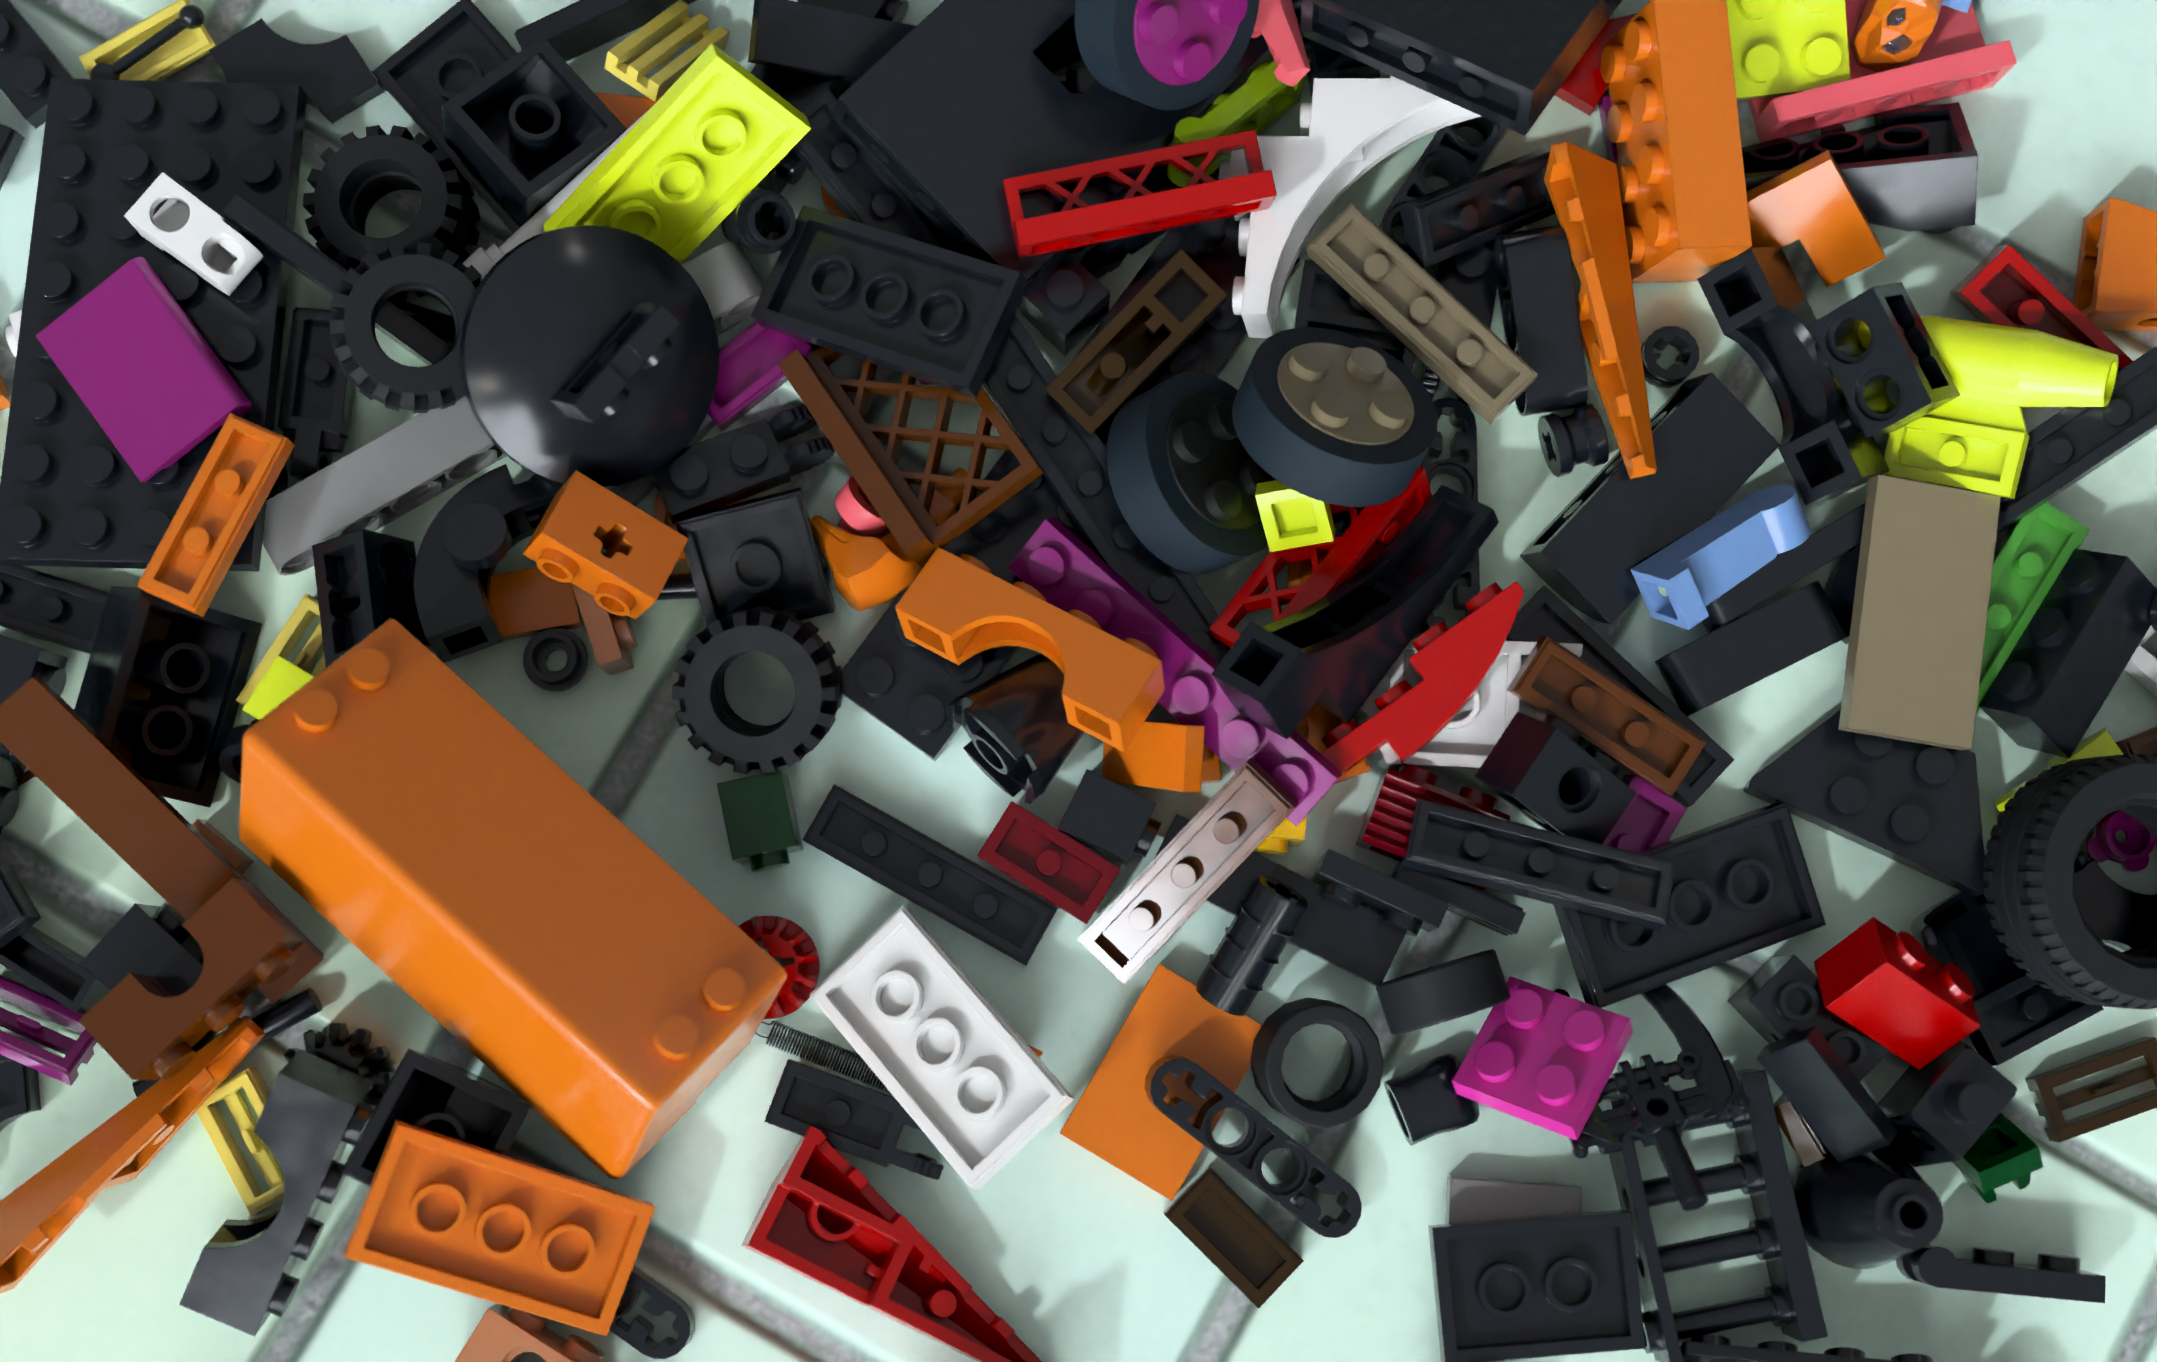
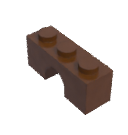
(241, 945)

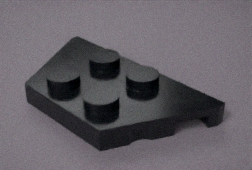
(1887, 796)

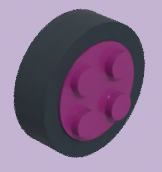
(1163, 49)

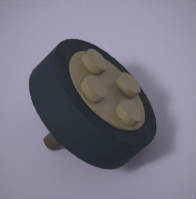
(1334, 416)

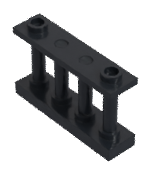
(1772, 1237)

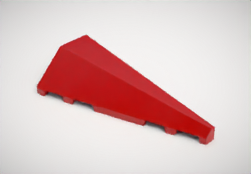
(846, 1237)

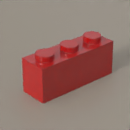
(2014, 294)

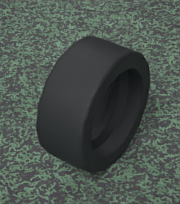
(1443, 992)
(1364, 1070)

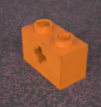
(636, 546)

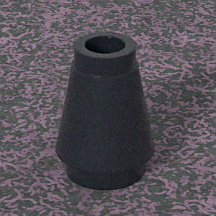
(761, 222)

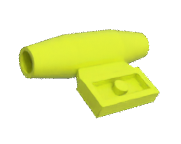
(1998, 369)

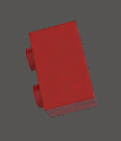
(1897, 993)

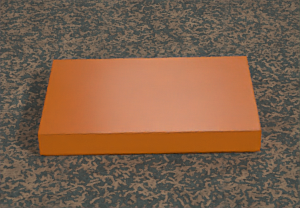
(1114, 1110)

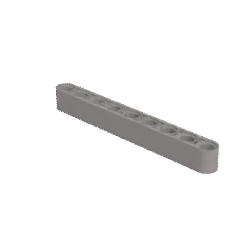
(443, 445)

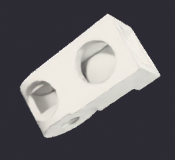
(193, 234)

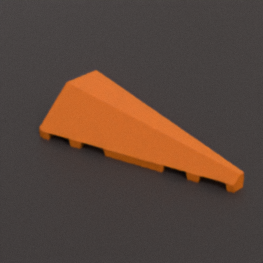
(1591, 213)
(112, 1153)

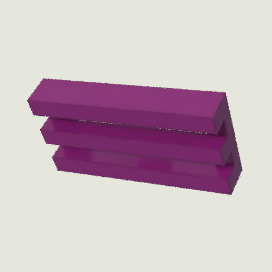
(33, 1056)

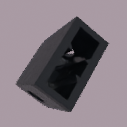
(1947, 1103)

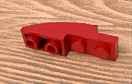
(1450, 672)

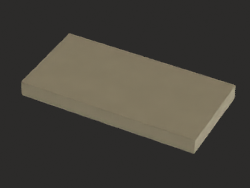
(1919, 613)

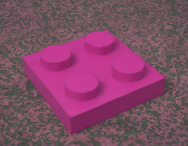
(1543, 1058)

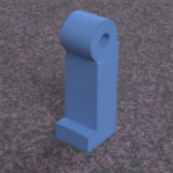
(1721, 554)

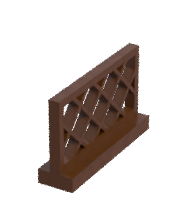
(876, 466)

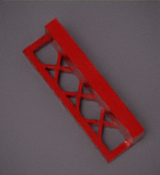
(1146, 211)
(1345, 557)

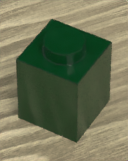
(760, 820)

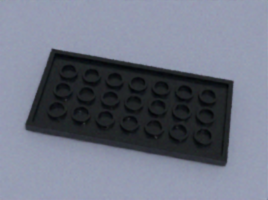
(104, 144)

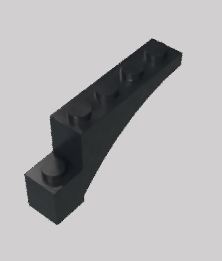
(1354, 635)

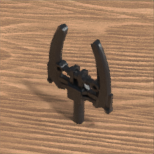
(1656, 1110)

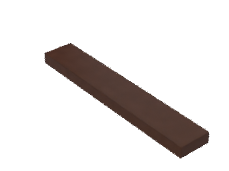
(124, 809)

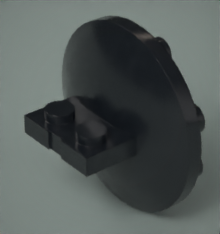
(589, 355)

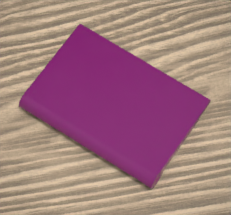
(142, 369)

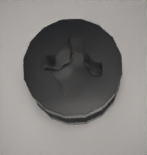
(1573, 439)

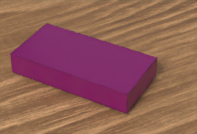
(750, 371)

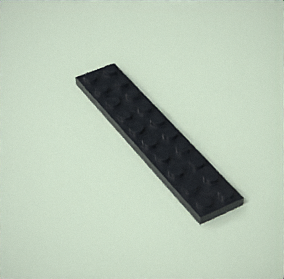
(913, 686)

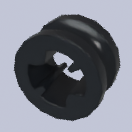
(1675, 374)

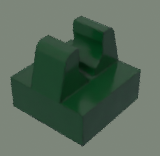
(1999, 1157)

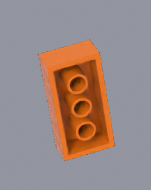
(1677, 140)

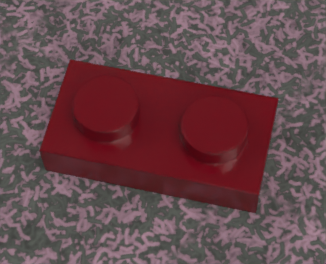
(1048, 862)

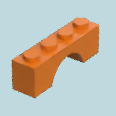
(965, 609)

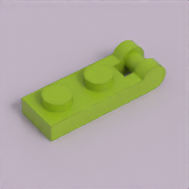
(1250, 107)

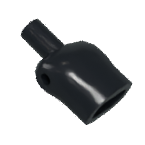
(1428, 1101)

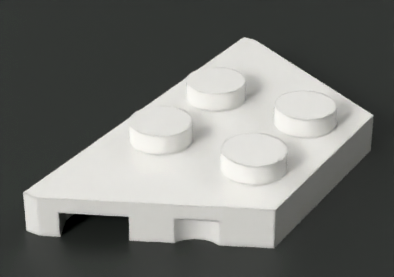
(1479, 723)

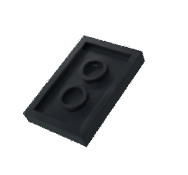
(1536, 1286)

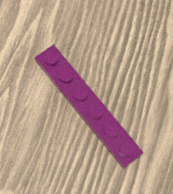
(1080, 580)

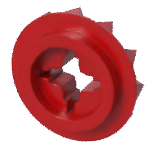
(787, 941)

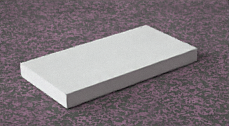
(941, 1048)

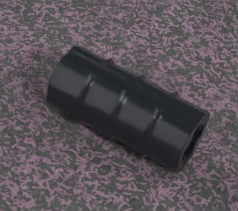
(1251, 945)

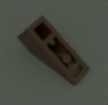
(1137, 342)

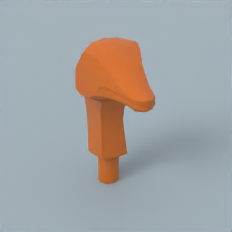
(874, 568)

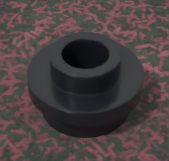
(540, 648)

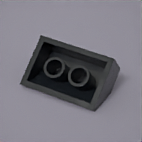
(167, 688)

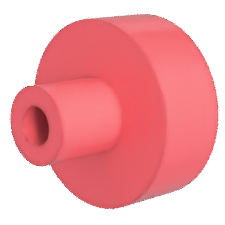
(858, 512)

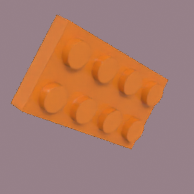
(499, 1229)

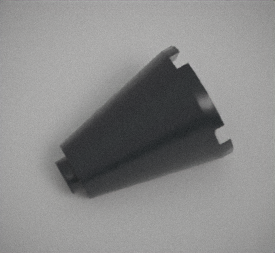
(1017, 726)
(1866, 1208)

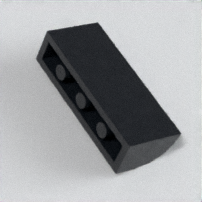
(1702, 456)

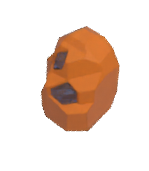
(1893, 32)

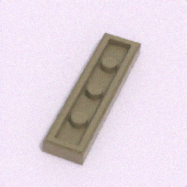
(1421, 313)

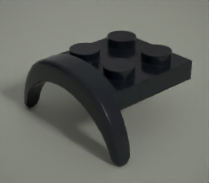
(2009, 1005)

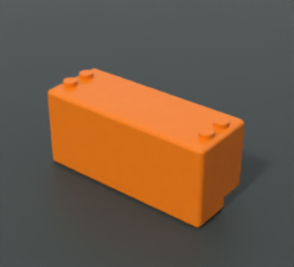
(501, 896)

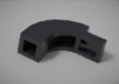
(456, 600)

